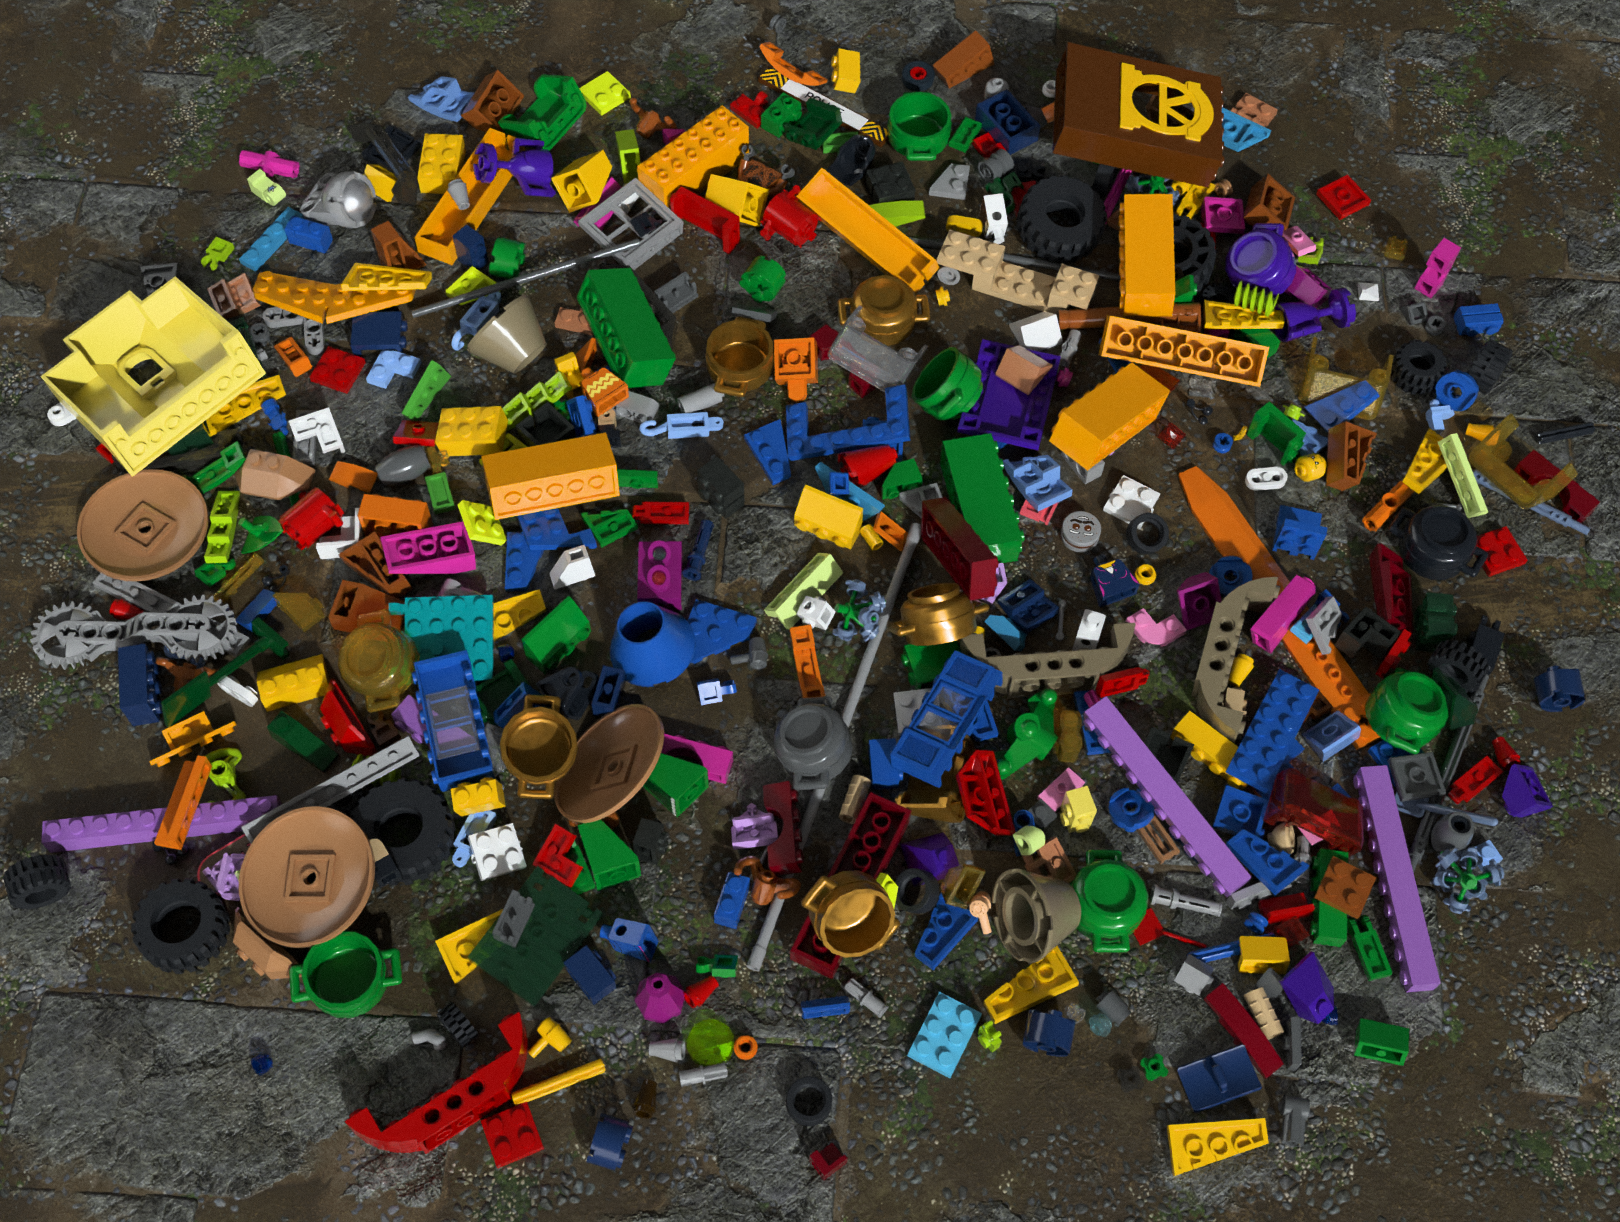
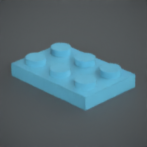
(944, 1035)

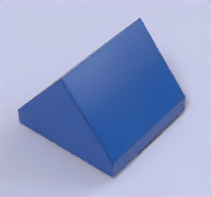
(838, 483)

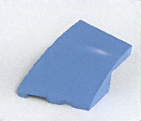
(443, 98)
(1038, 480)

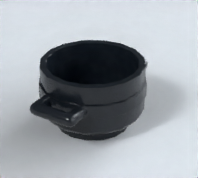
(1438, 542)

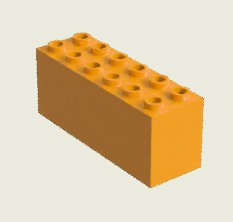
(690, 159)
(1146, 255)
(1108, 415)
(550, 475)

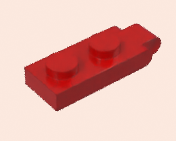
(661, 512)
(1121, 681)
(1474, 780)

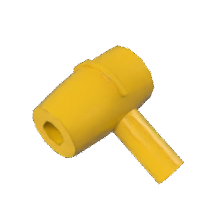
(552, 1034)

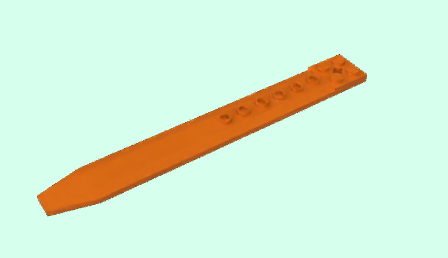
(1236, 538)

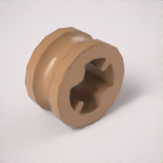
(1223, 188)

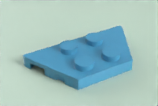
(1241, 132)
(856, 495)

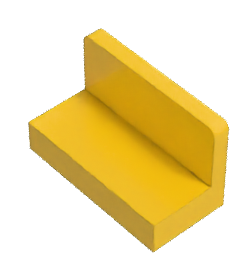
(382, 181)
(1263, 953)

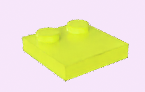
(605, 93)

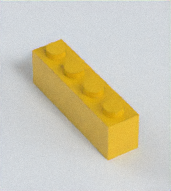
(1208, 747)

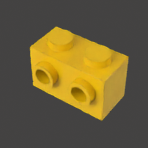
(846, 70)
(478, 797)

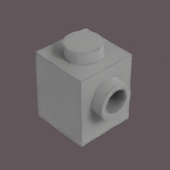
(1194, 975)

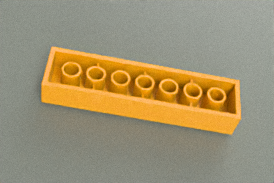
(1183, 351)

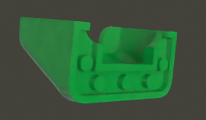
(551, 115)

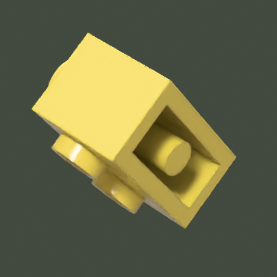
(1077, 810)

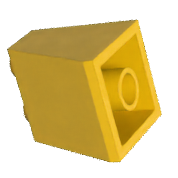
(583, 180)
(738, 197)

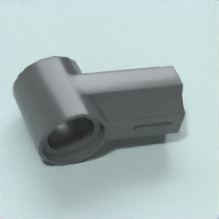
(1295, 1113)

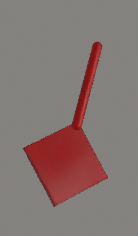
(1151, 929)

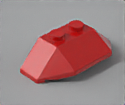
(344, 723)
(984, 793)

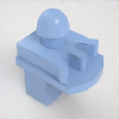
(1436, 415)

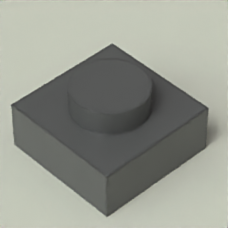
(1042, 814)

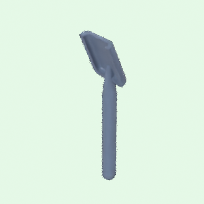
(1417, 808)

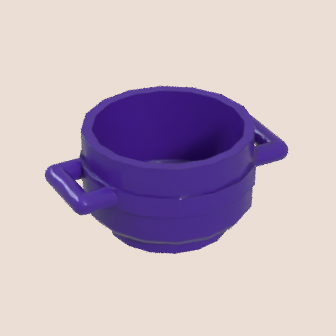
(1262, 260)

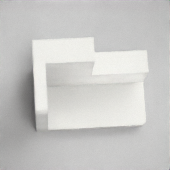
(319, 424)
(351, 533)

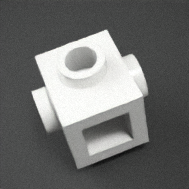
(816, 612)

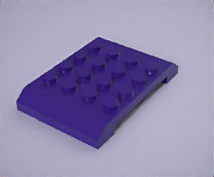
(1005, 410)

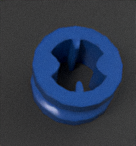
(1222, 448)
(1256, 923)

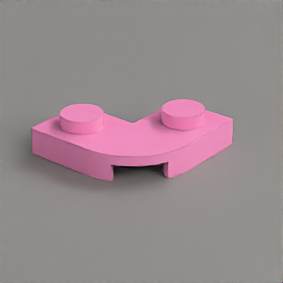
(1153, 633)

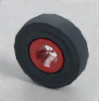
(915, 83)

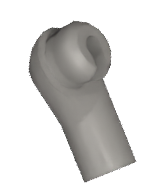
(431, 1036)

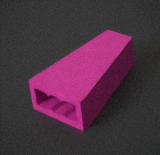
(1282, 613)

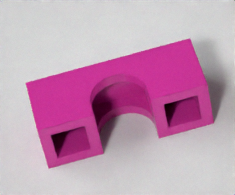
(1438, 267)

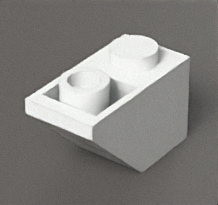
(571, 567)

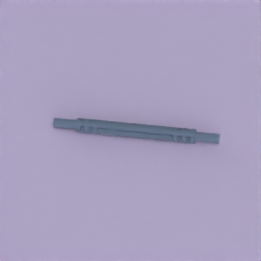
(1543, 509)

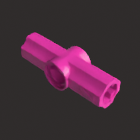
(269, 163)

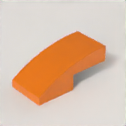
(356, 476)

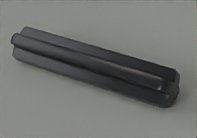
(1565, 433)

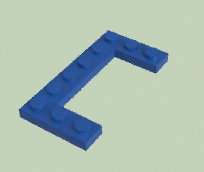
(803, 446)

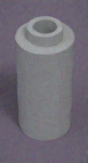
(699, 399)

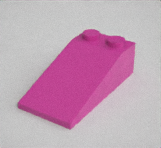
(430, 551)

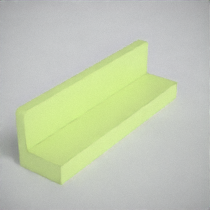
(1462, 476)
(811, 582)

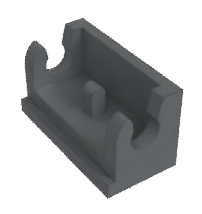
(677, 292)
(513, 919)

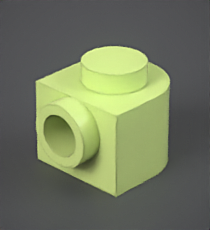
(1033, 838)

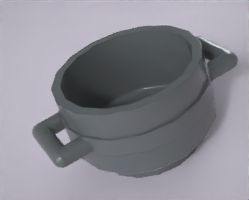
(812, 743)

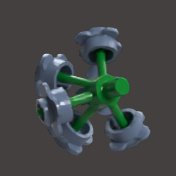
(1149, 184)
(862, 613)
(1471, 885)

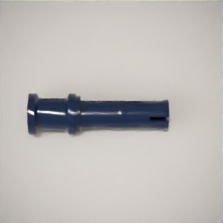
(697, 558)

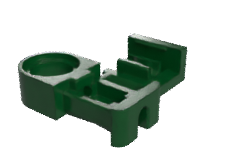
(1006, 187)

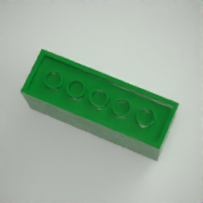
(625, 327)
(981, 493)

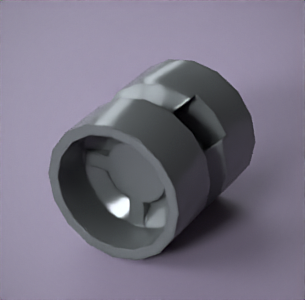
(996, 166)

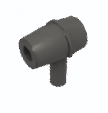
(756, 657)

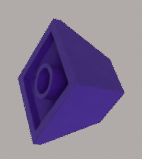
(1524, 792)
(930, 854)
(1309, 989)

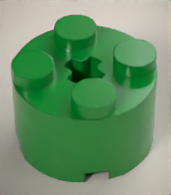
(507, 258)
(763, 279)

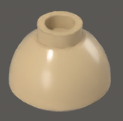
(1282, 838)

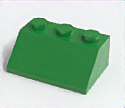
(556, 635)

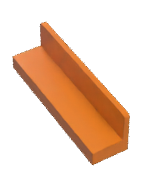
(183, 803)

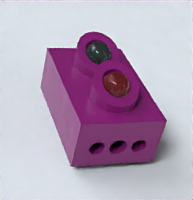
(660, 573)

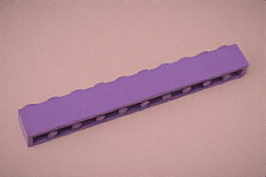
(1167, 797)
(144, 824)
(1396, 880)

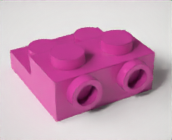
(1223, 215)

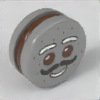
(1080, 531)

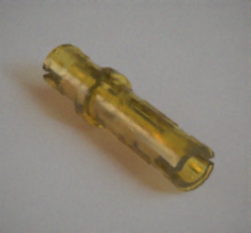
(254, 563)

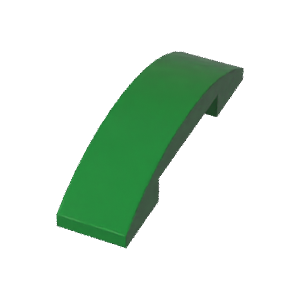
(220, 470)

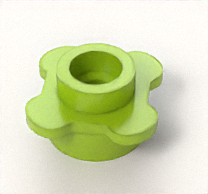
(1293, 412)

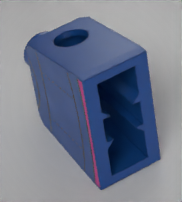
(631, 938)

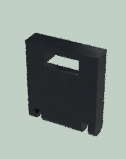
(405, 144)

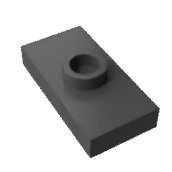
(1292, 1043)

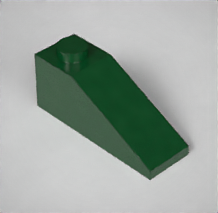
(301, 741)

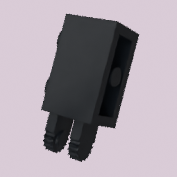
(1487, 641)

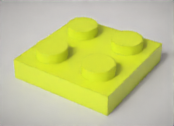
(481, 523)

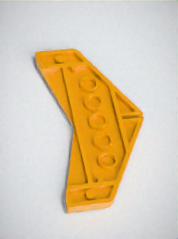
(316, 298)

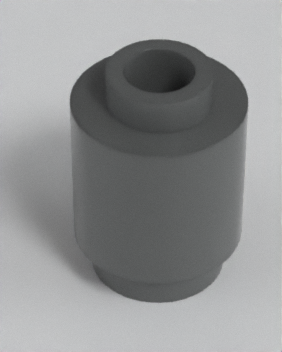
(1113, 1006)

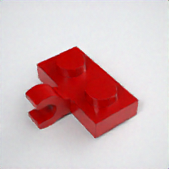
(750, 109)

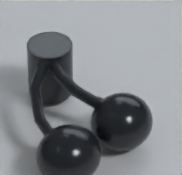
(1207, 410)
(267, 580)
(171, 858)

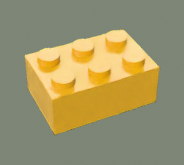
(440, 162)
(471, 430)

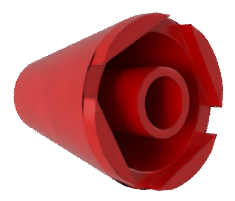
(867, 463)

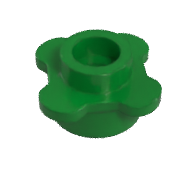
(1151, 1073)

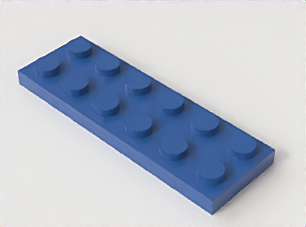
(1272, 731)

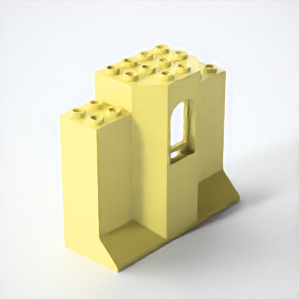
(201, 363)

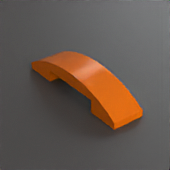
(774, 54)
(806, 661)

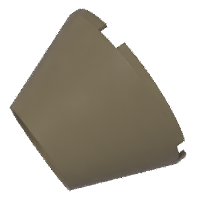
(510, 338)
(1033, 913)

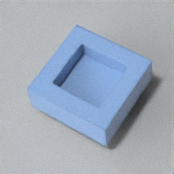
(1487, 851)

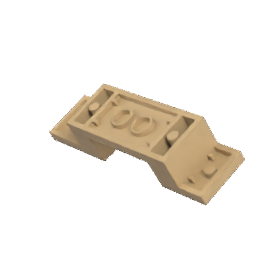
(1014, 282)

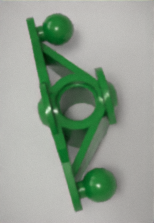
(1030, 734)

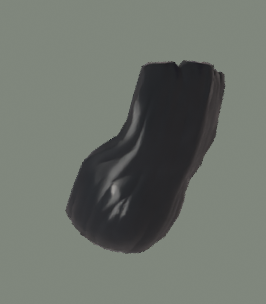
(853, 159)

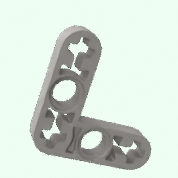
(278, 321)

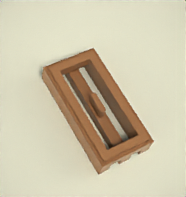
(1151, 845)

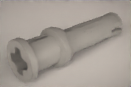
(1172, 901)

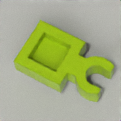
(217, 251)
(1313, 257)
(989, 1036)

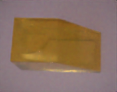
(300, 608)
(961, 885)

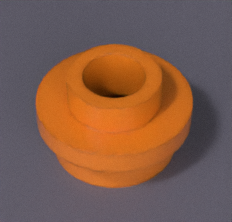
(745, 1040)

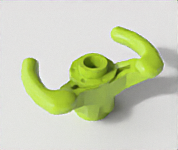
(224, 771)

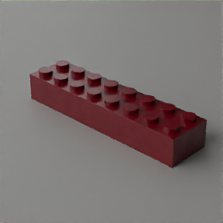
(867, 850)

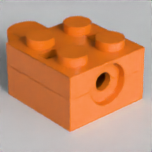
(798, 367)

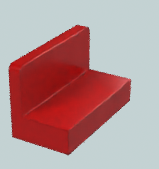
(1285, 907)

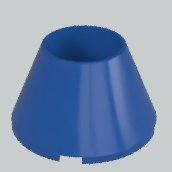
(659, 658)

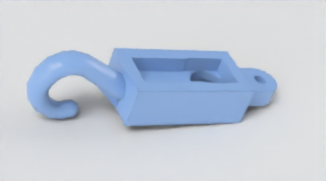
(475, 319)
(681, 425)
(474, 824)

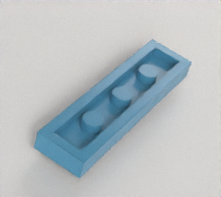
(269, 241)

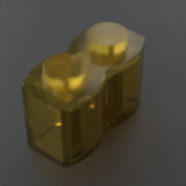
(1069, 736)

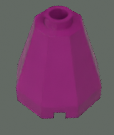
(660, 997)

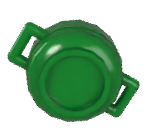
(919, 125)
(948, 385)
(1407, 710)
(1110, 900)
(345, 975)

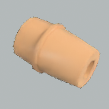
(979, 907)

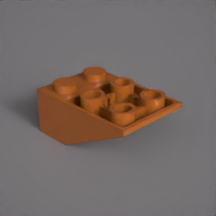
(358, 599)

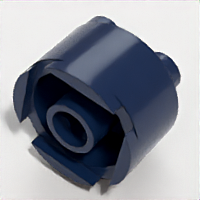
(1559, 689)
(1049, 1033)
(608, 1142)

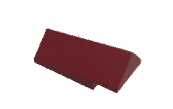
(1391, 588)

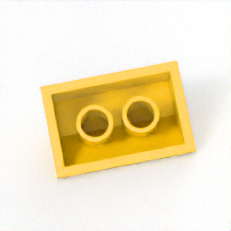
(828, 517)
(293, 682)

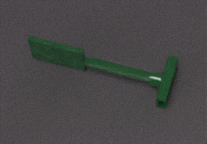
(198, 689)

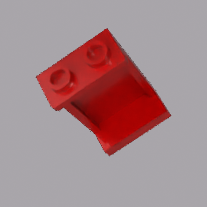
(707, 217)

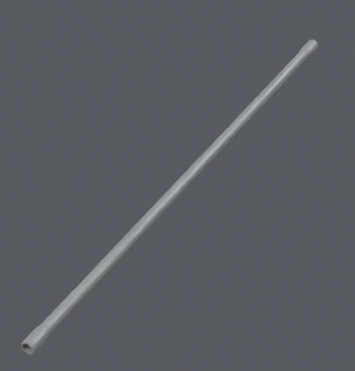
(759, 950)

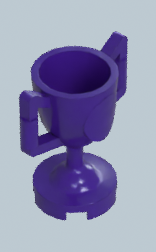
(528, 167)
(1304, 318)

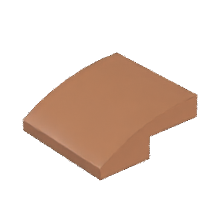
(233, 297)

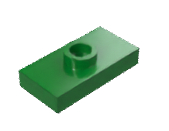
(965, 134)
(637, 478)

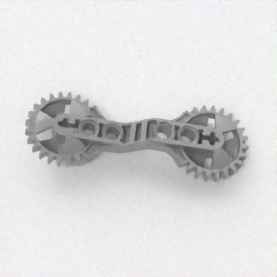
(75, 624)

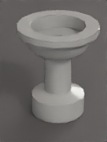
(948, 275)

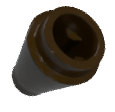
(645, 1101)

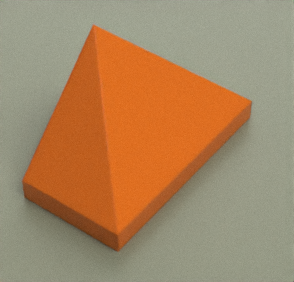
(586, 354)
(890, 531)

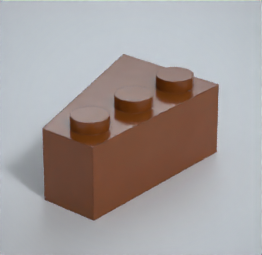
(1347, 454)

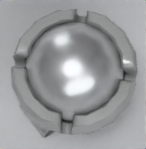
(341, 200)

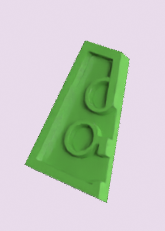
(428, 387)

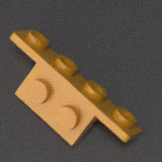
(190, 733)

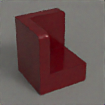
(827, 1161)

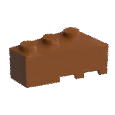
(964, 60)
(394, 248)
(369, 562)

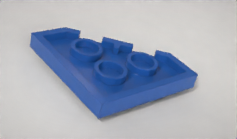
(718, 628)

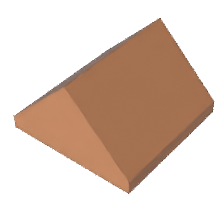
(1022, 369)

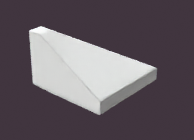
(1368, 291)

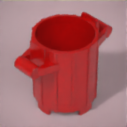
(789, 218)
(311, 517)

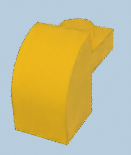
(568, 365)

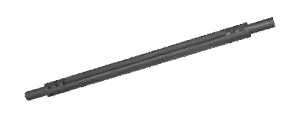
(1447, 771)

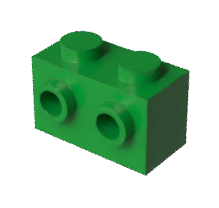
(781, 111)
(1381, 1042)

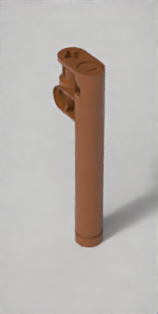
(1184, 317)

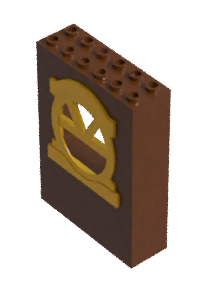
(1102, 126)

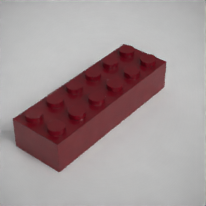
(959, 548)

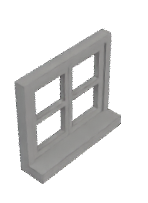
(651, 242)

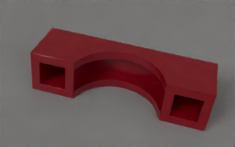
(825, 337)
(1574, 498)
(784, 853)

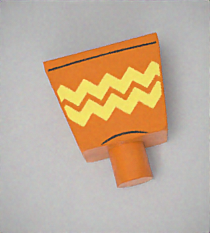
(603, 389)

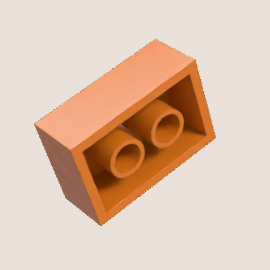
(392, 515)

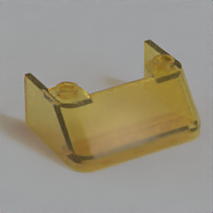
(1320, 382)
(1490, 460)

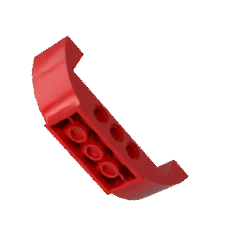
(416, 1129)

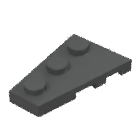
(158, 275)

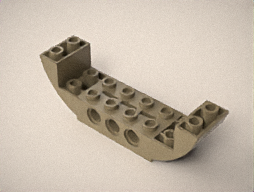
(1220, 653)
(1058, 670)

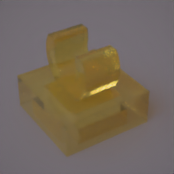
(1396, 248)
(437, 459)

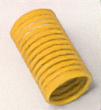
(866, 532)

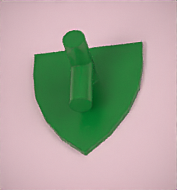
(261, 532)

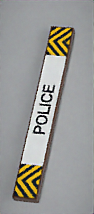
(851, 120)

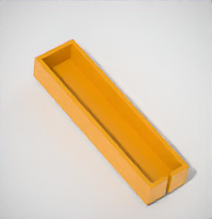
(446, 219)
(867, 231)

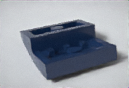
(1028, 606)

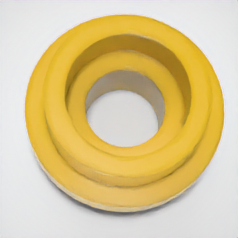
(942, 296)
(1149, 571)

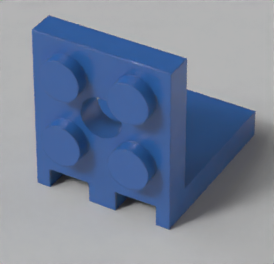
(1298, 531)

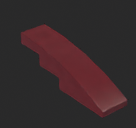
(1244, 1030)

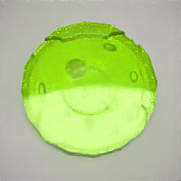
(710, 1042)

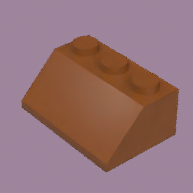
(491, 102)
(1269, 203)

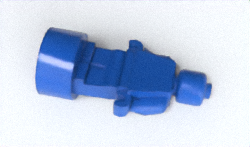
(278, 421)

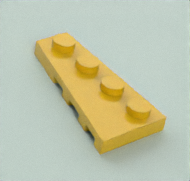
(384, 278)
(1228, 316)
(246, 403)
(1426, 464)
(516, 611)
(459, 944)
(1032, 986)
(1209, 1142)

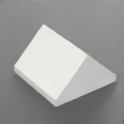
(1037, 331)

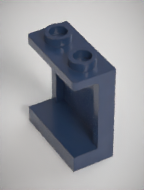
(378, 332)

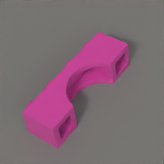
(715, 759)

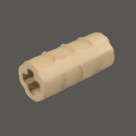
(854, 798)
(1263, 1013)

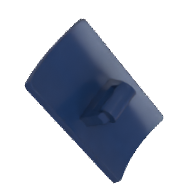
(1218, 1078)

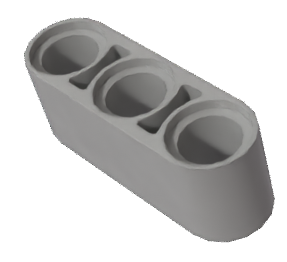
(637, 408)

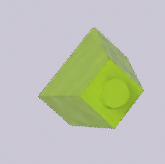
(628, 154)

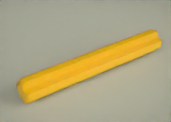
(558, 1082)

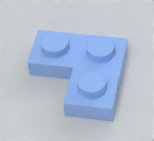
(390, 363)

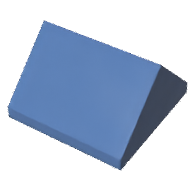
(1332, 735)

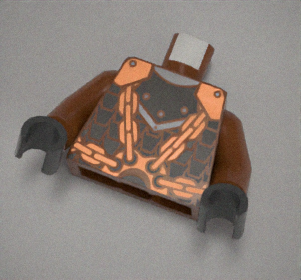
(762, 175)

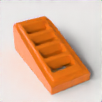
(294, 357)

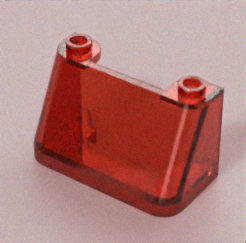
(1317, 810)

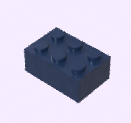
(1007, 121)
(139, 685)

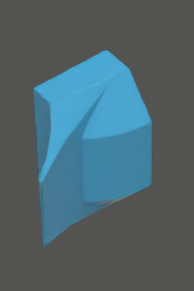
(1007, 631)

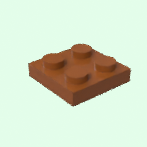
(1345, 887)

